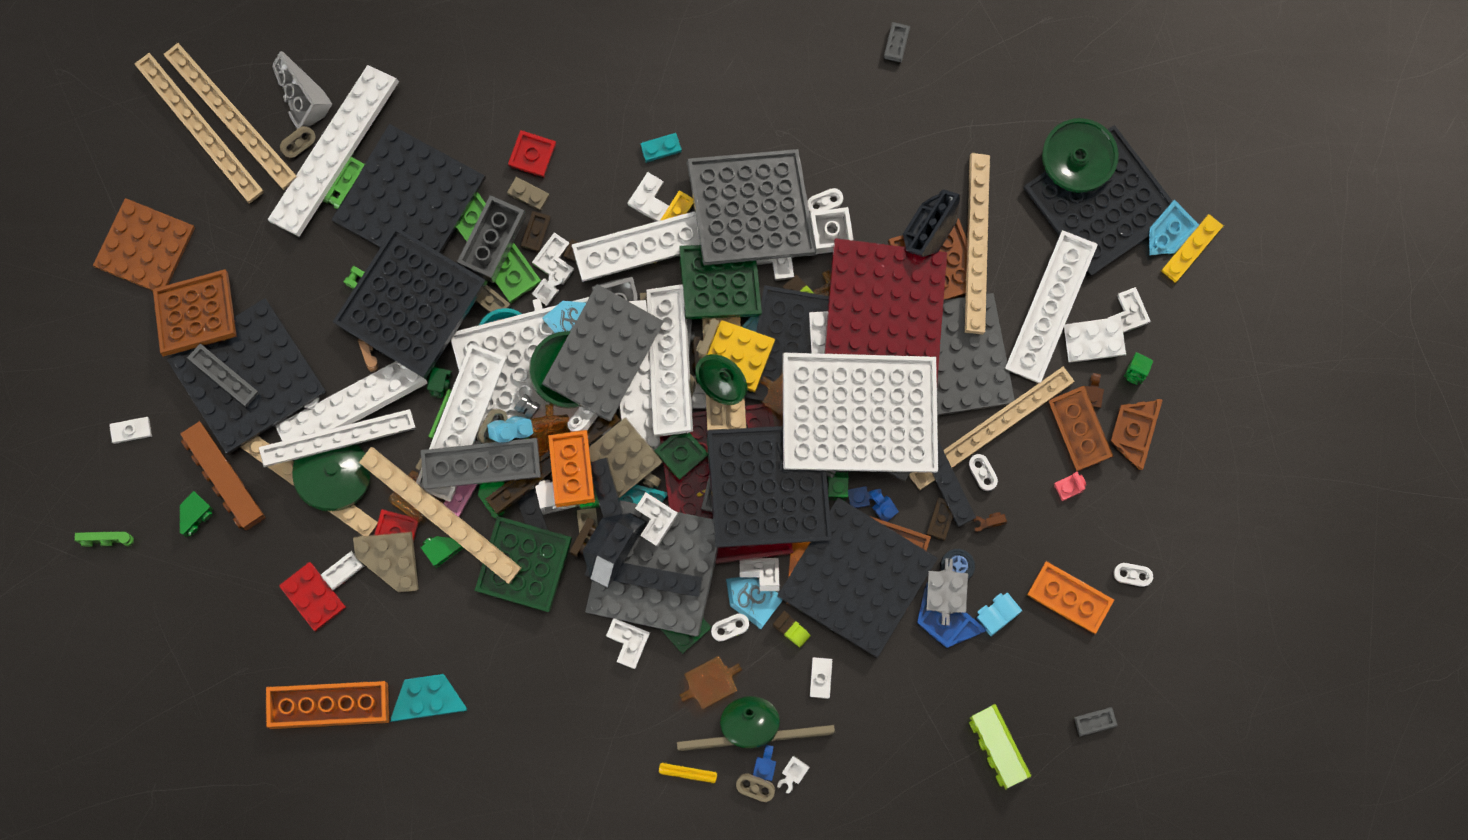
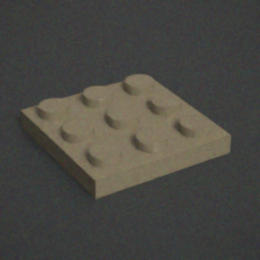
(627, 455)

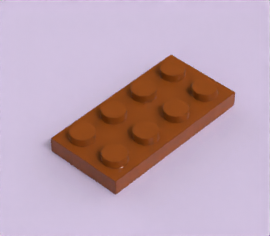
(1080, 428)

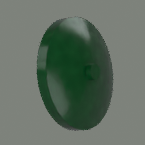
(1080, 155)
(540, 364)
(332, 478)

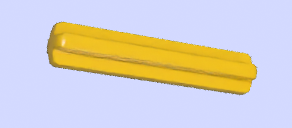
(689, 773)

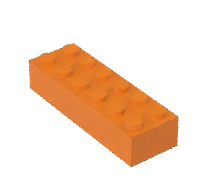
(327, 705)

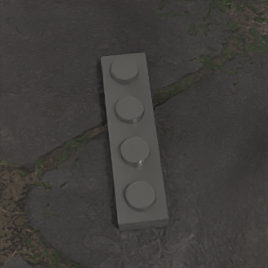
(223, 375)

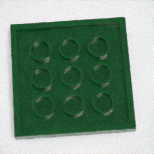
(718, 289)
(538, 554)

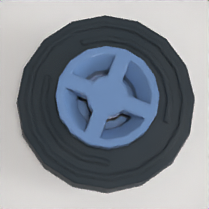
(961, 561)

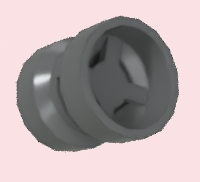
(527, 406)

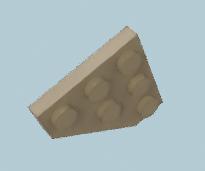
(389, 558)

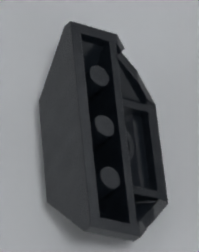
(932, 223)
(611, 545)

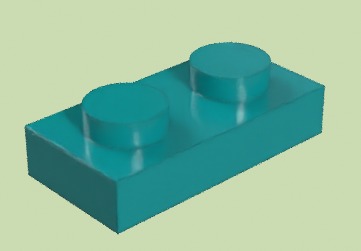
(661, 147)

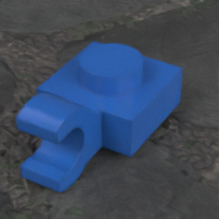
(860, 497)
(884, 506)
(765, 766)

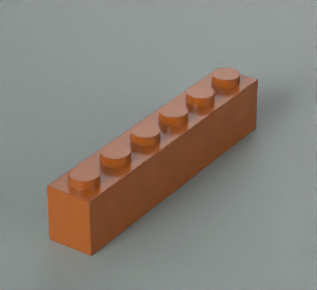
(222, 475)

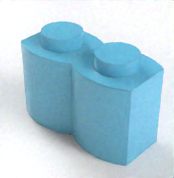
(507, 430)
(998, 614)

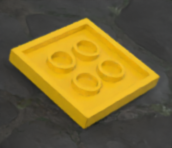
(745, 348)

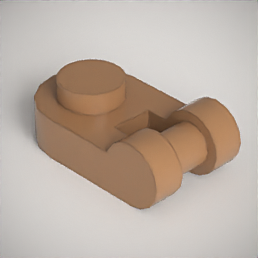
(371, 361)

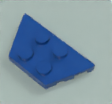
(961, 625)

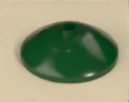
(721, 379)
(750, 730)

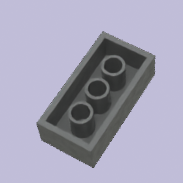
(492, 238)

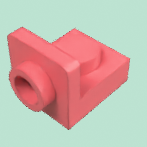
(1070, 486)

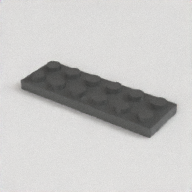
(480, 463)

